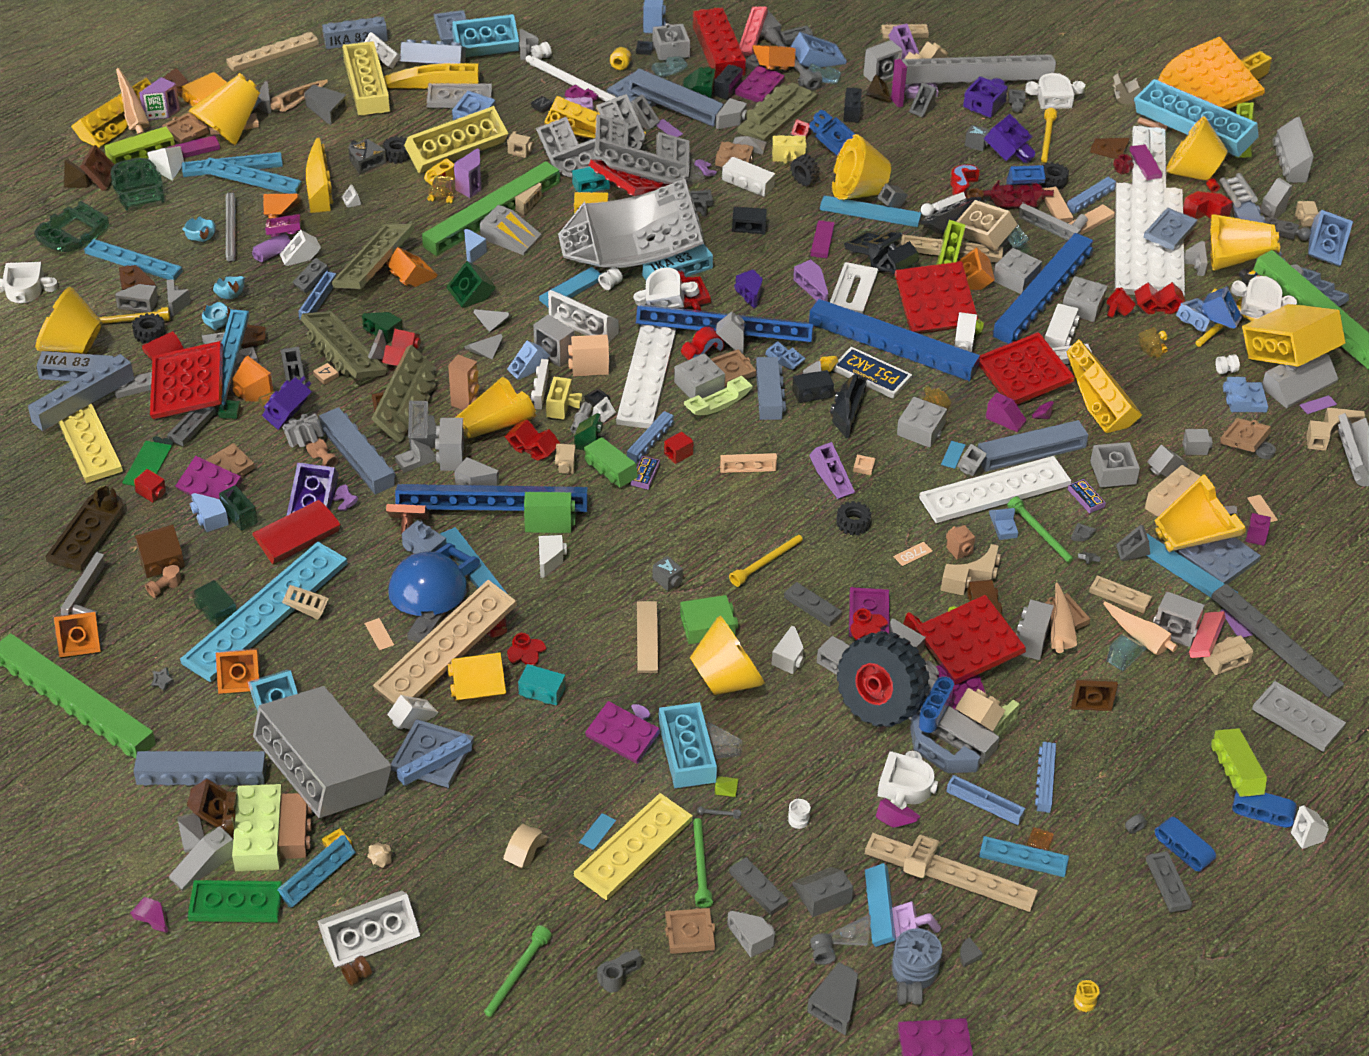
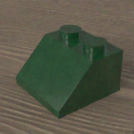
(701, 81)
(470, 285)

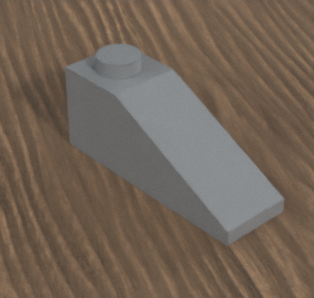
(203, 858)

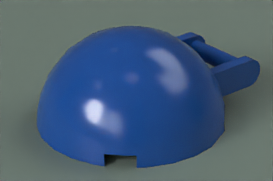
(431, 581)

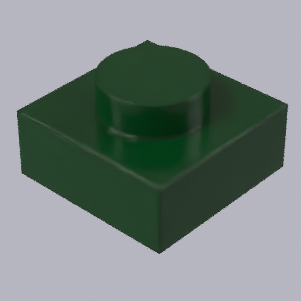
(230, 409)

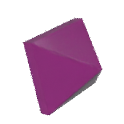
(1043, 411)

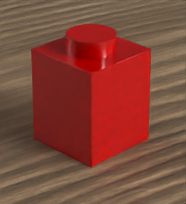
(678, 447)
(150, 485)

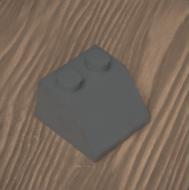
(824, 890)

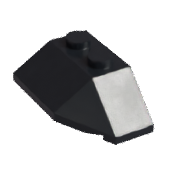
(939, 221)
(848, 403)

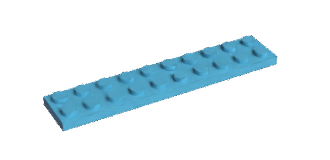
(264, 609)

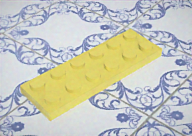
(90, 444)
(633, 846)

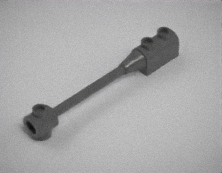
(770, 32)

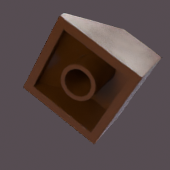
(159, 550)

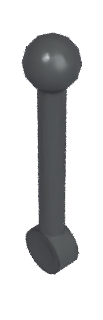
(736, 813)

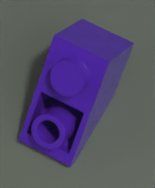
(749, 286)

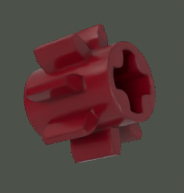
(1123, 164)

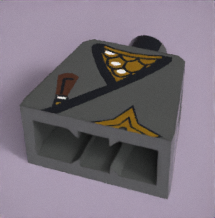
(366, 155)

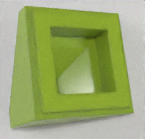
(726, 786)

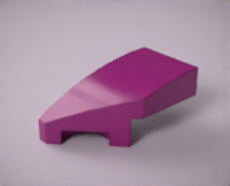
(577, 92)
(151, 912)

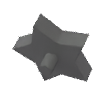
(1089, 557)
(162, 679)

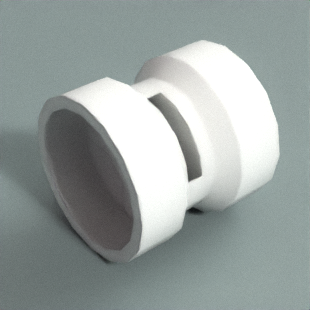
(541, 51)
(610, 278)
(1226, 364)
(799, 813)

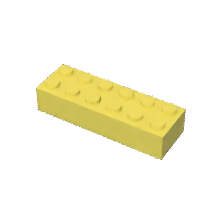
(366, 78)
(456, 139)

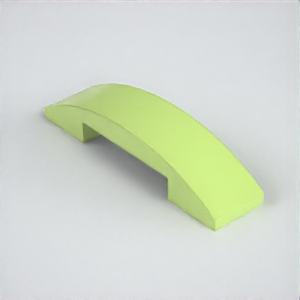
(720, 400)

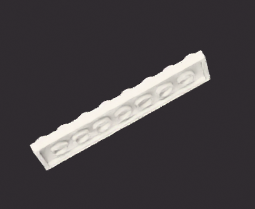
(646, 376)
(994, 489)

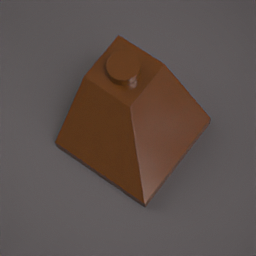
(1094, 694)
(207, 801)

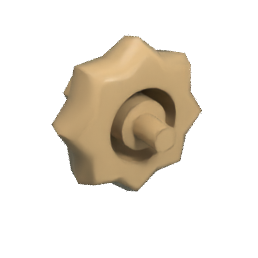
(380, 854)

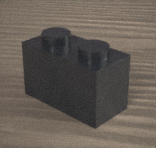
(727, 82)
(852, 105)
(749, 220)
(813, 386)

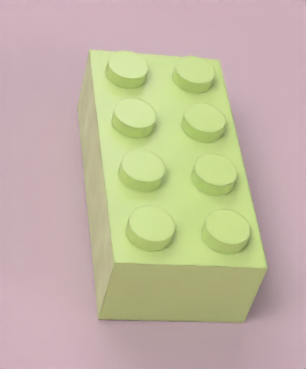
(257, 828)

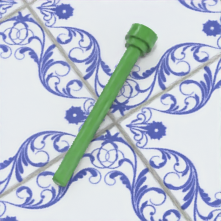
(1019, 507)
(703, 897)
(540, 937)

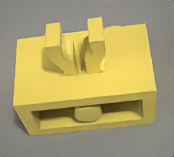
(788, 148)
(560, 397)

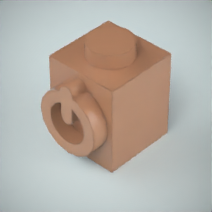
(960, 541)

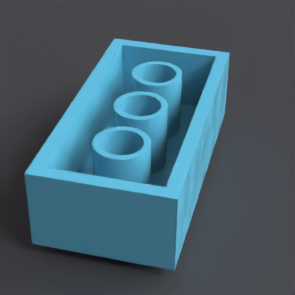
(487, 35)
(687, 745)

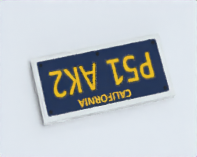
(880, 375)

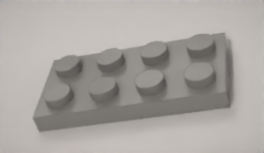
(448, 95)
(1299, 716)

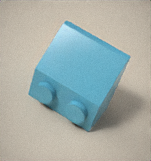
(272, 687)

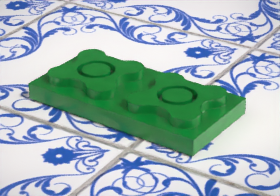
(234, 901)

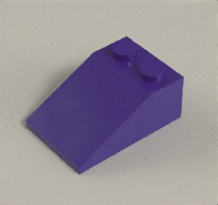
(312, 484)

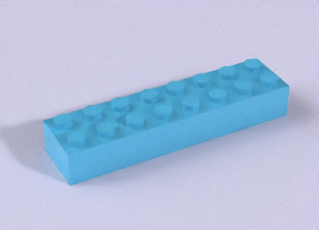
(1183, 110)

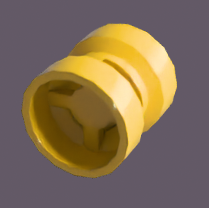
(1086, 995)

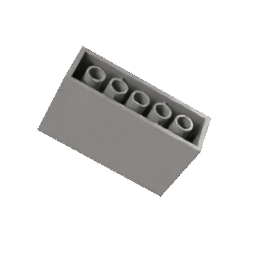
(321, 751)

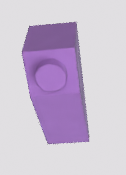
(903, 38)
(811, 279)
(831, 470)

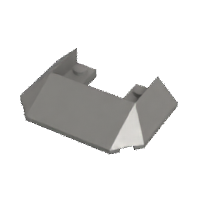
(569, 155)
(665, 166)

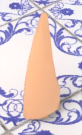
(292, 97)
(133, 109)
(1063, 630)
(1147, 633)

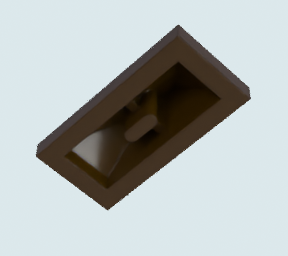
(879, 89)
(74, 176)

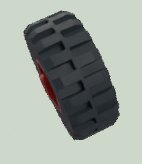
(883, 679)

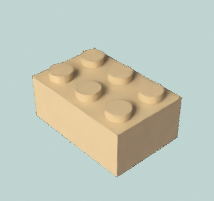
(987, 224)
(1170, 490)

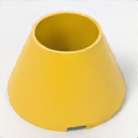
(1199, 153)
(859, 170)
(70, 326)
(724, 661)

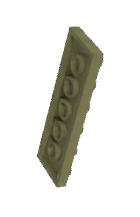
(776, 111)
(373, 256)
(341, 345)
(410, 382)

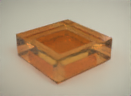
(1040, 839)

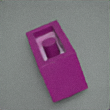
(1005, 412)
(1257, 529)

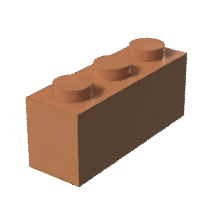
(463, 381)
(294, 827)

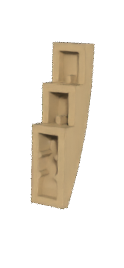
(647, 637)

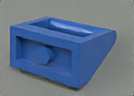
(1025, 175)

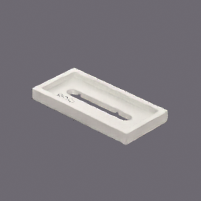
(844, 284)

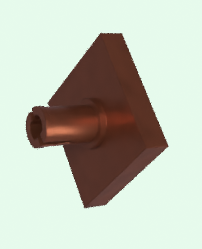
(98, 167)
(407, 513)

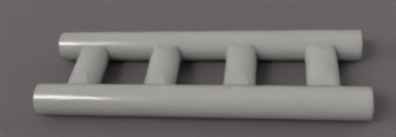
(1230, 187)

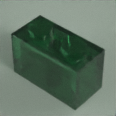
(238, 508)
(214, 602)

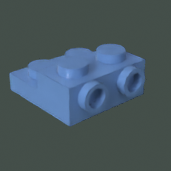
(471, 103)
(1191, 313)
(1244, 395)

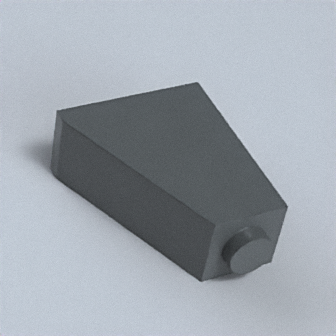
(326, 103)
(835, 998)

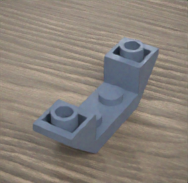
(962, 762)

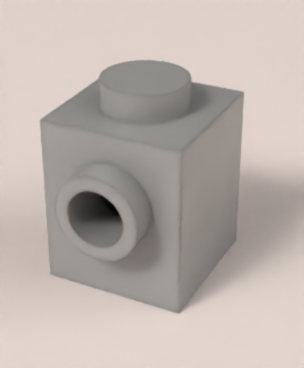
(1196, 441)
(971, 460)

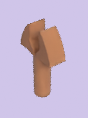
(1151, 124)

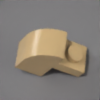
(523, 845)

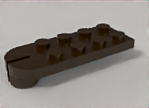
(87, 529)

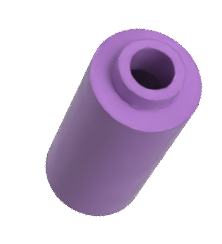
(270, 247)

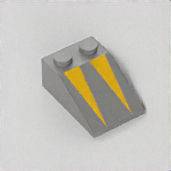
(508, 230)

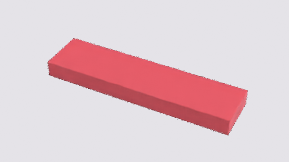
(753, 30)
(1207, 634)

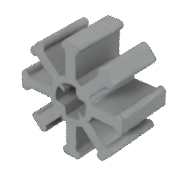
(303, 430)

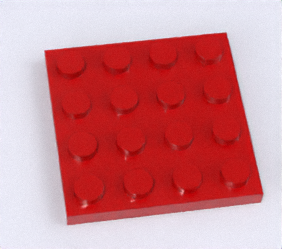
(632, 183)
(934, 296)
(1025, 368)
(186, 380)
(970, 639)

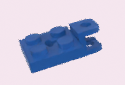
(829, 130)

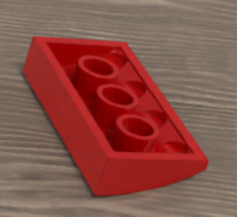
(296, 531)

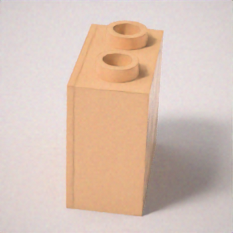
(589, 355)

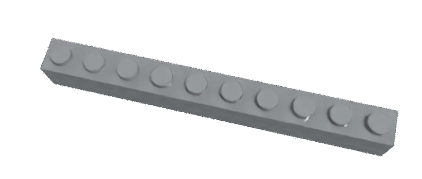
(970, 68)
(953, 727)

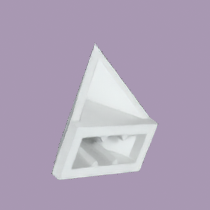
(167, 161)

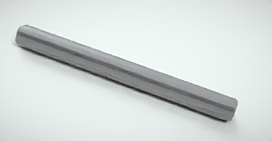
(230, 227)

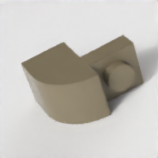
(1126, 92)

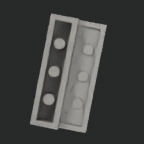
(1356, 445)

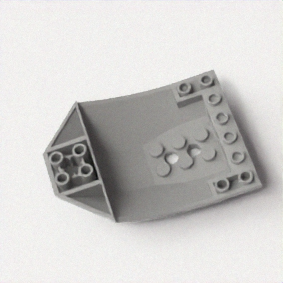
(619, 230)

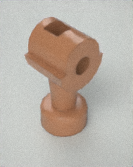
(320, 449)
(170, 578)

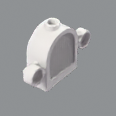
(1055, 91)
(25, 281)
(665, 289)
(1260, 296)
(907, 779)

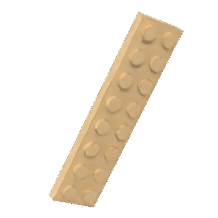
(446, 642)

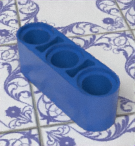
(936, 704)
(1266, 808)
(1185, 844)

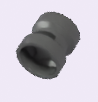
(823, 950)
(909, 993)

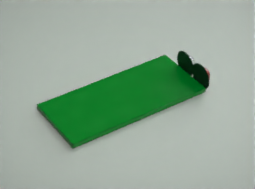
(150, 457)

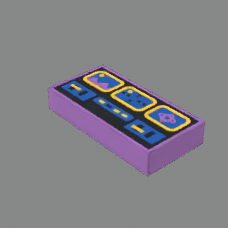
(646, 472)
(1086, 496)

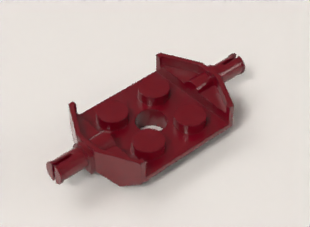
(1017, 194)

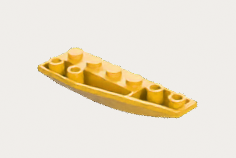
(580, 118)
(106, 120)

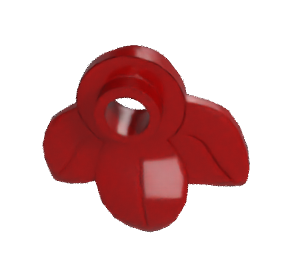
(866, 623)
(525, 649)

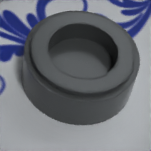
(1266, 450)
(1136, 823)

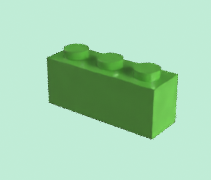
(610, 462)

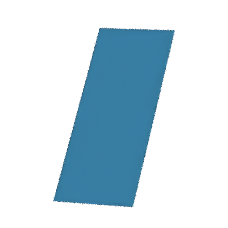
(953, 454)
(597, 831)

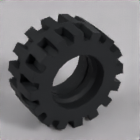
(395, 150)
(805, 170)
(1055, 175)
(141, 325)
(853, 510)

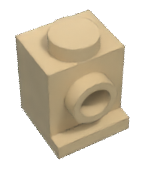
(519, 145)
(1306, 212)
(565, 458)

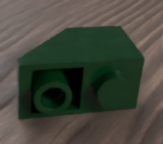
(384, 321)
(588, 431)

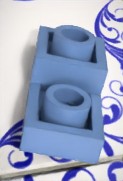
(788, 358)

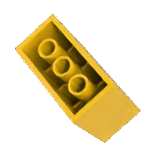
(1293, 334)

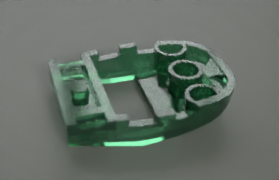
(134, 175)
(55, 238)

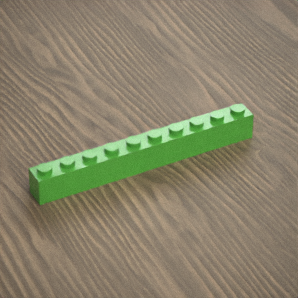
(452, 231)
(1307, 294)
(75, 697)

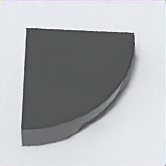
(1082, 532)
(969, 952)

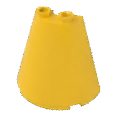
(228, 107)
(1240, 241)
(496, 410)
(1197, 519)

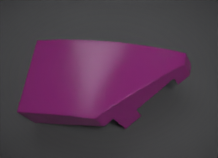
(894, 816)

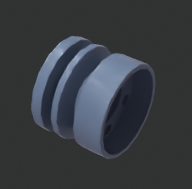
(916, 957)

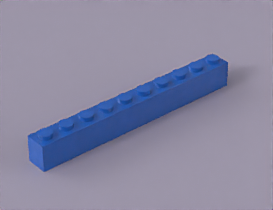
(1043, 288)
(698, 319)
(894, 339)
(479, 496)

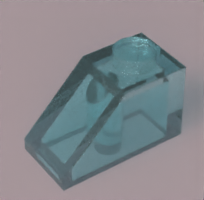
(1017, 238)
(1124, 652)

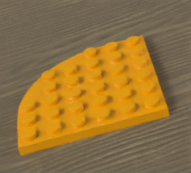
(1212, 74)

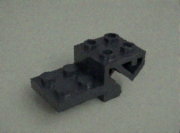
(884, 250)

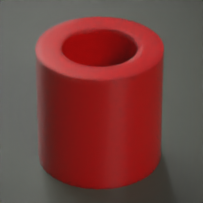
(1213, 185)

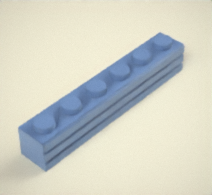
(1091, 195)
(319, 294)
(650, 437)
(434, 759)
(1046, 777)
(985, 800)

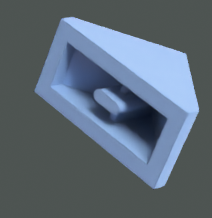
(474, 245)

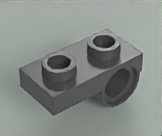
(311, 275)
(619, 967)

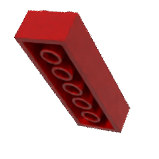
(717, 40)

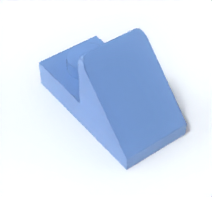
(1004, 523)

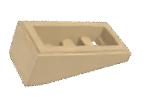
(528, 199)
(307, 595)
(920, 857)

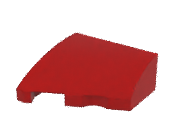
(162, 345)

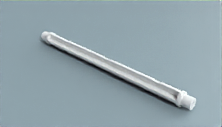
(567, 77)

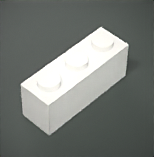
(748, 176)
(1062, 326)

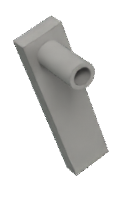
(1051, 223)
(78, 593)

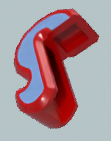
(962, 176)
(702, 343)

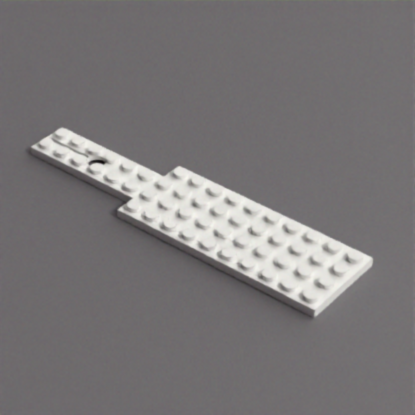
(1135, 211)

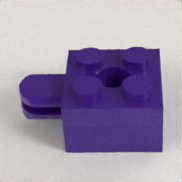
(986, 92)
(1009, 139)
(286, 401)

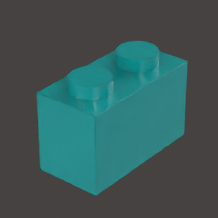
(589, 181)
(541, 684)

